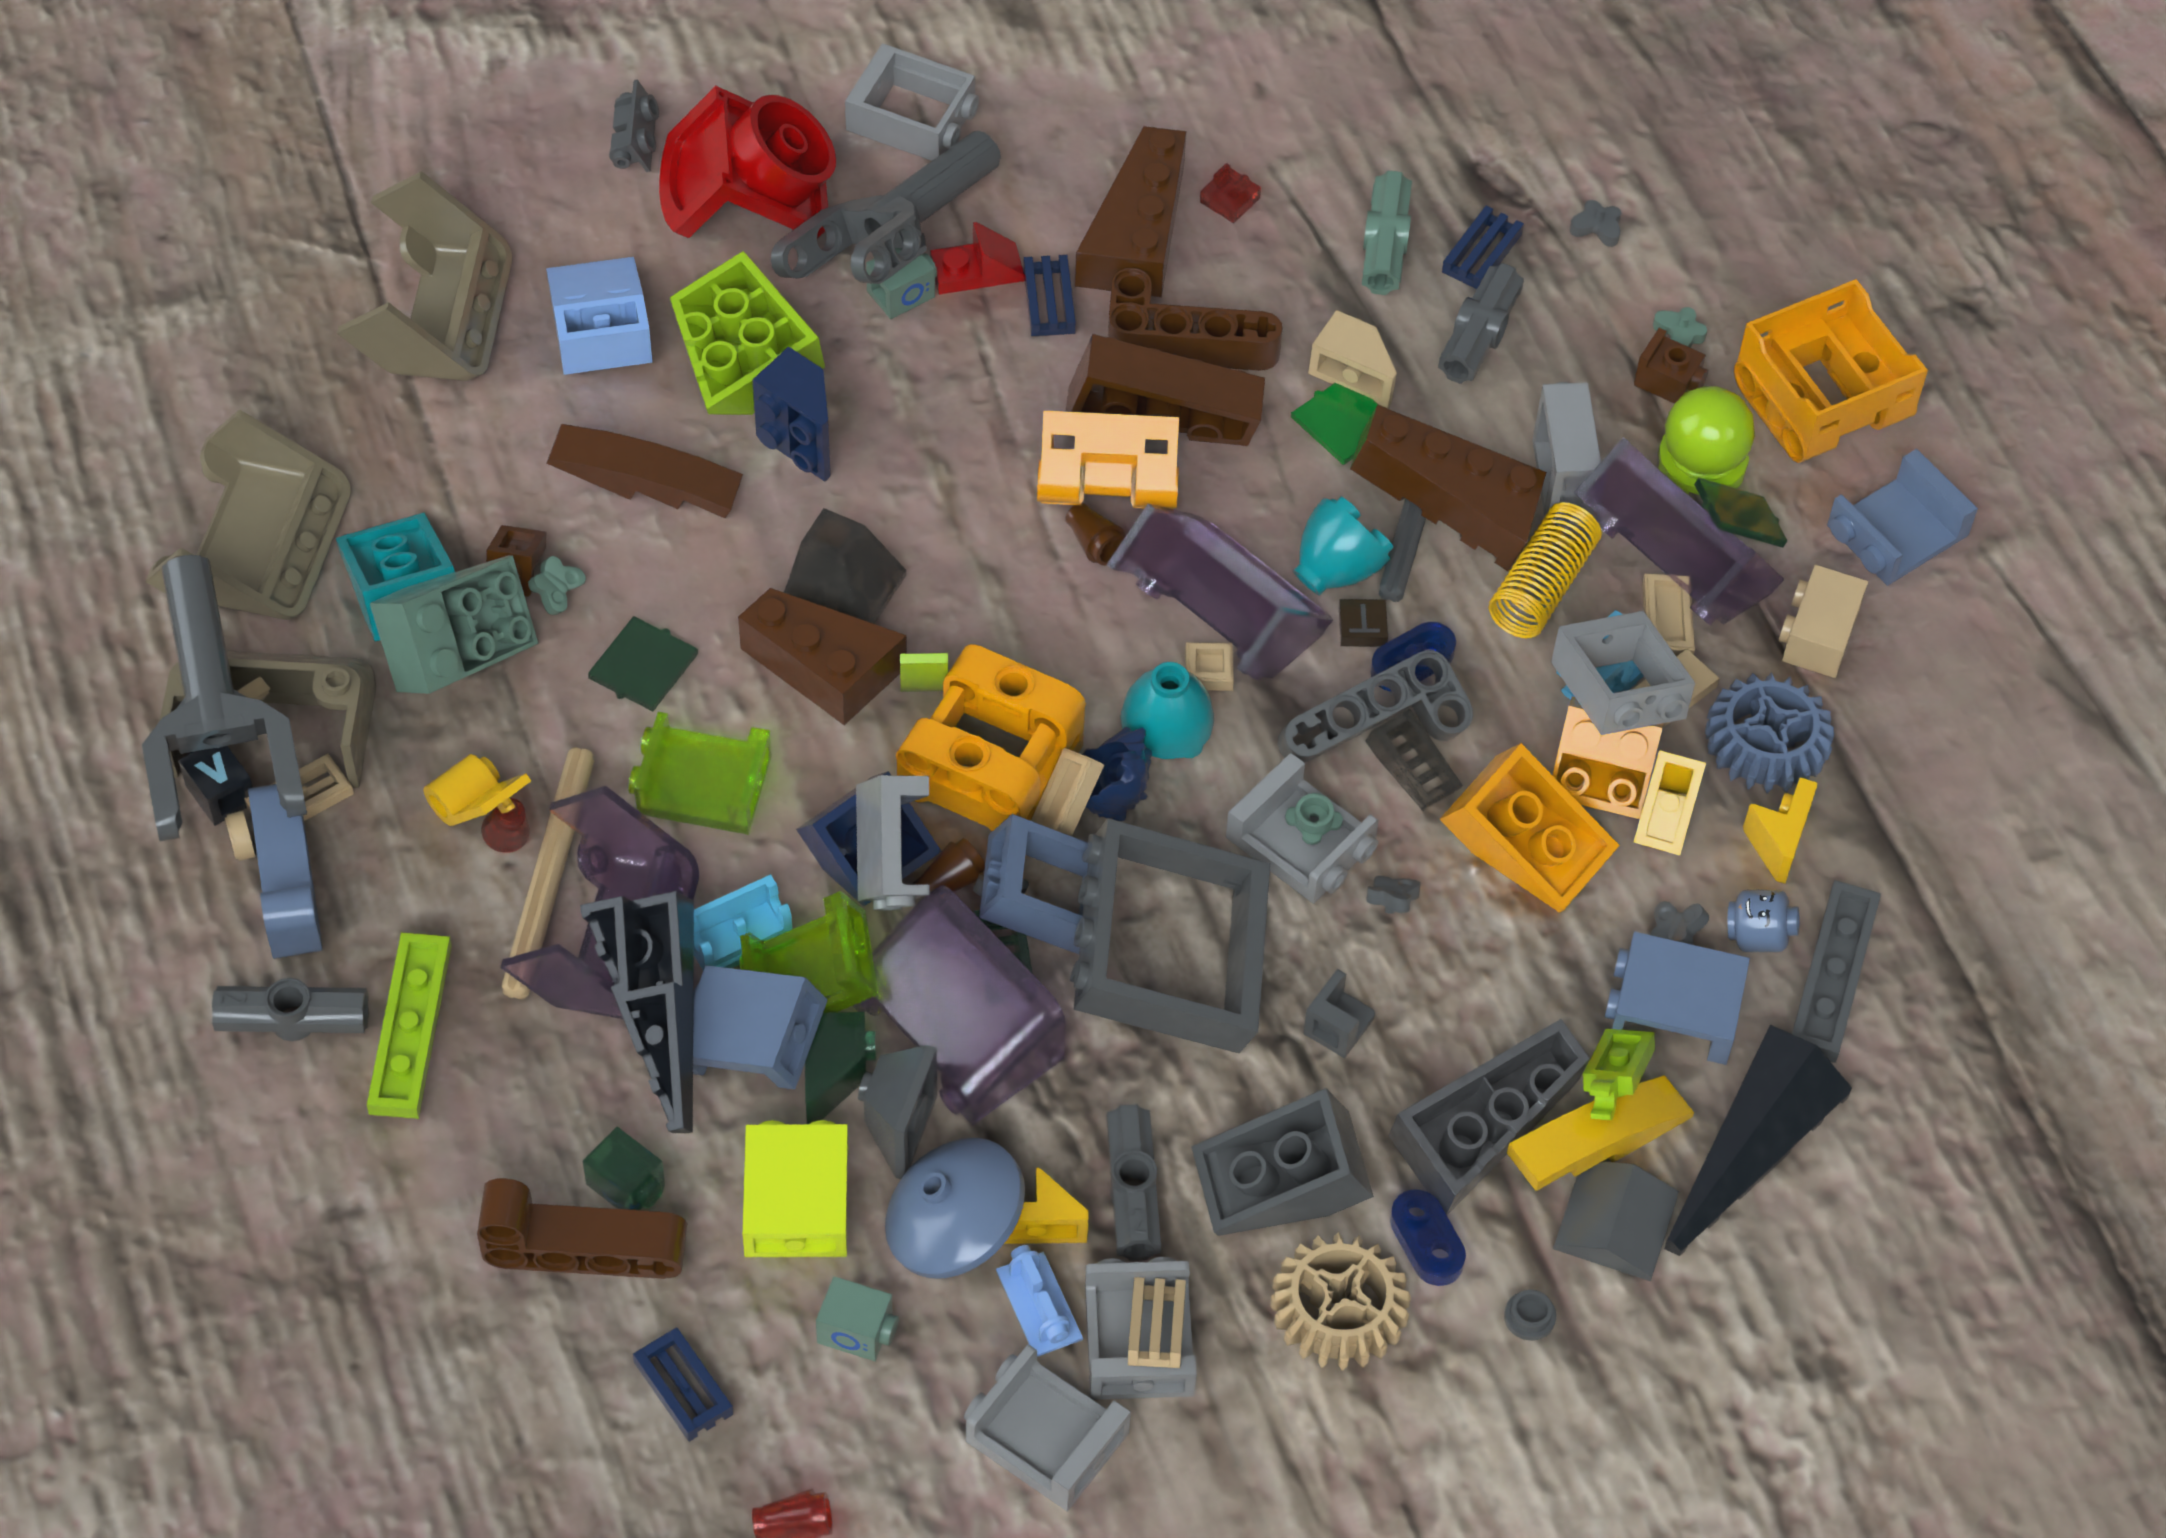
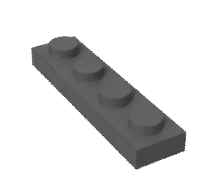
(1836, 967)

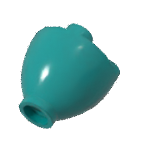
(1338, 548)
(1172, 711)

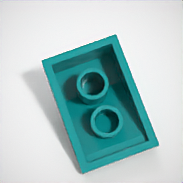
(391, 559)

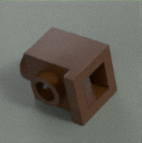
(1669, 368)

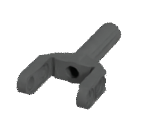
(890, 219)
(212, 710)

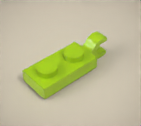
(1616, 1068)

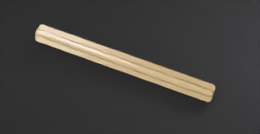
(548, 868)

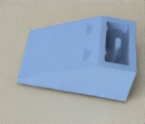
(599, 315)

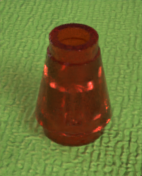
(506, 831)
(795, 1516)

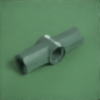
(1386, 233)

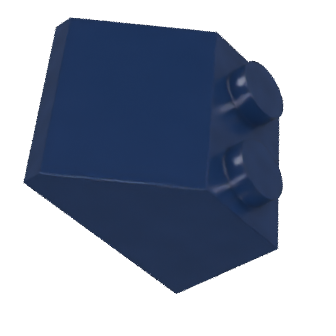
(833, 841)

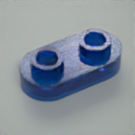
(1420, 638)
(1425, 1234)

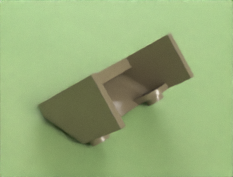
(458, 294)
(302, 680)

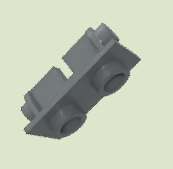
(634, 128)

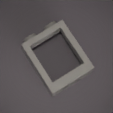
(920, 75)
(1565, 444)
(1631, 638)

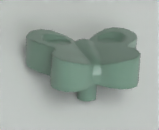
(1681, 326)
(554, 583)

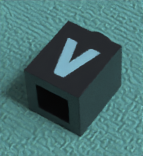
(216, 782)

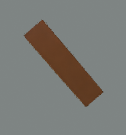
(633, 465)

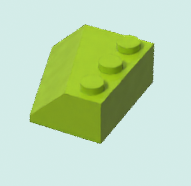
(735, 329)

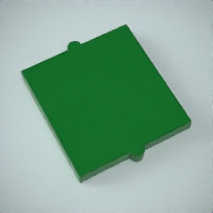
(1336, 419)

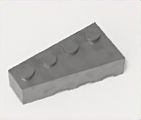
(1467, 1125)

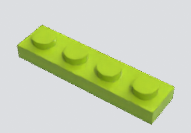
(409, 1026)

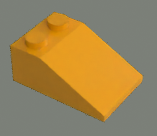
(1530, 828)

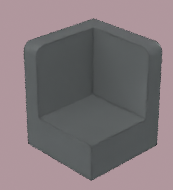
(1336, 1017)

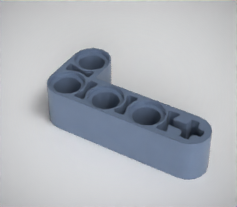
(285, 876)

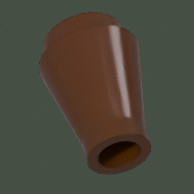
(1095, 533)
(954, 867)

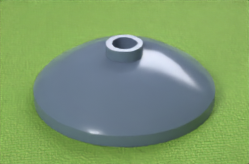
(954, 1208)

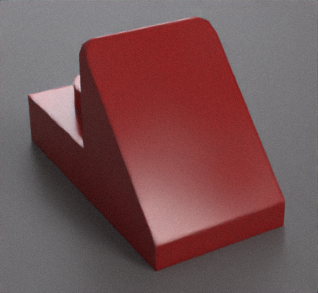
(985, 263)

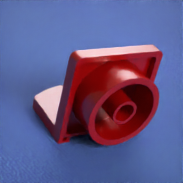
(749, 153)

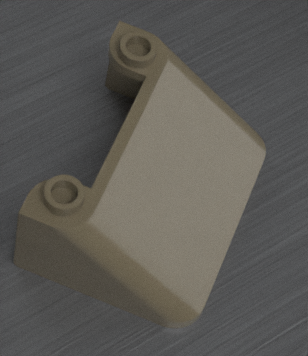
(270, 519)

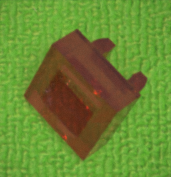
(1230, 193)

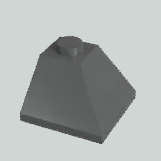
(899, 1103)

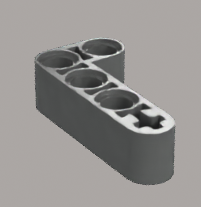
(1369, 713)

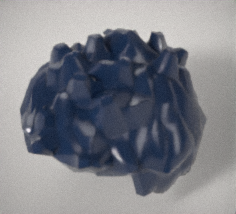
(1123, 774)

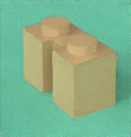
(1824, 620)

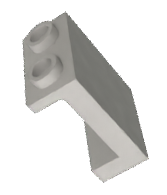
(1261, 831)
(880, 840)
(1108, 1329)
(1044, 1429)

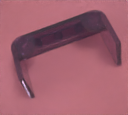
(1676, 535)
(1223, 586)
(621, 857)

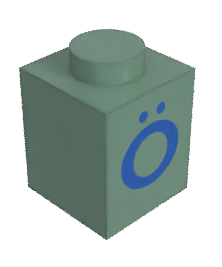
(906, 288)
(856, 1319)

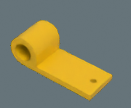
(471, 790)

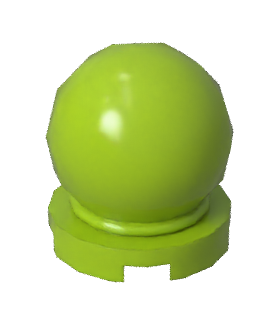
(1707, 438)

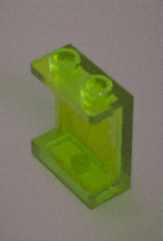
(700, 776)
(827, 951)

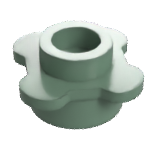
(1318, 806)

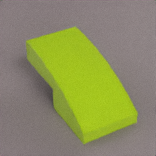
(923, 671)

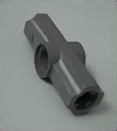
(1481, 323)
(263, 1007)
(1133, 1206)

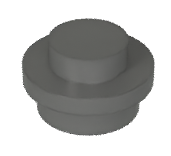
(1530, 1315)

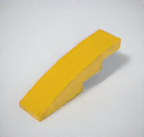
(1579, 1143)

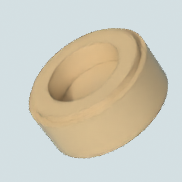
(239, 836)

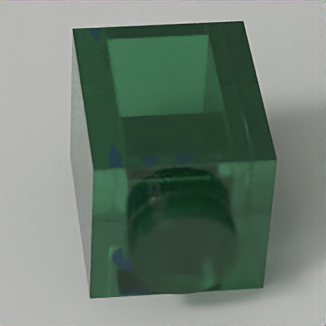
(624, 1172)

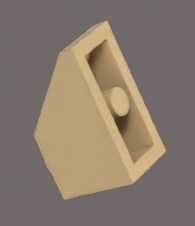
(1354, 357)

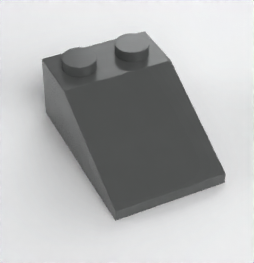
(1283, 1167)

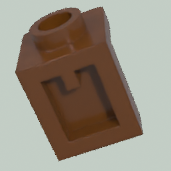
(524, 545)

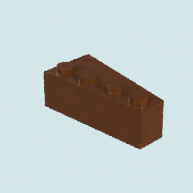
(1137, 214)
(1137, 380)
(1452, 481)

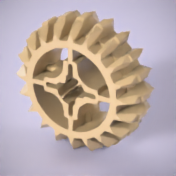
(1313, 1275)

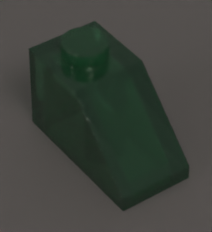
(836, 1061)

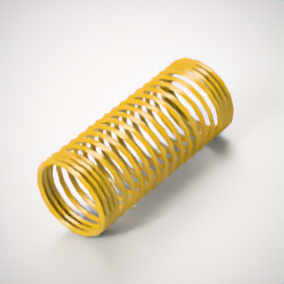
(1519, 596)

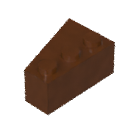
(821, 651)

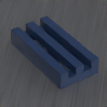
(1497, 225)
(1046, 268)
(705, 1418)

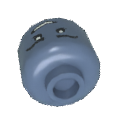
(1762, 920)

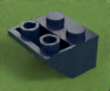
(794, 412)

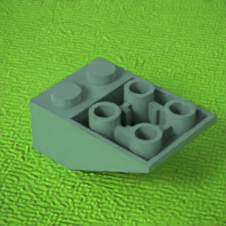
(453, 625)

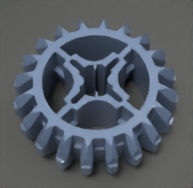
(1760, 744)

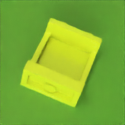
(795, 1190)

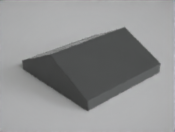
(1617, 1218)

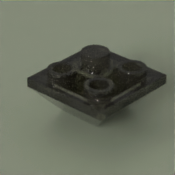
(844, 568)

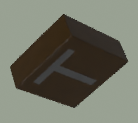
(1363, 622)

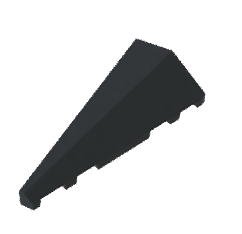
(652, 974)
(1777, 1104)

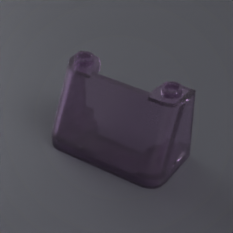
(970, 998)

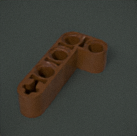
(1203, 333)
(576, 1238)

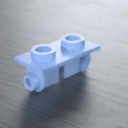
(1038, 1301)

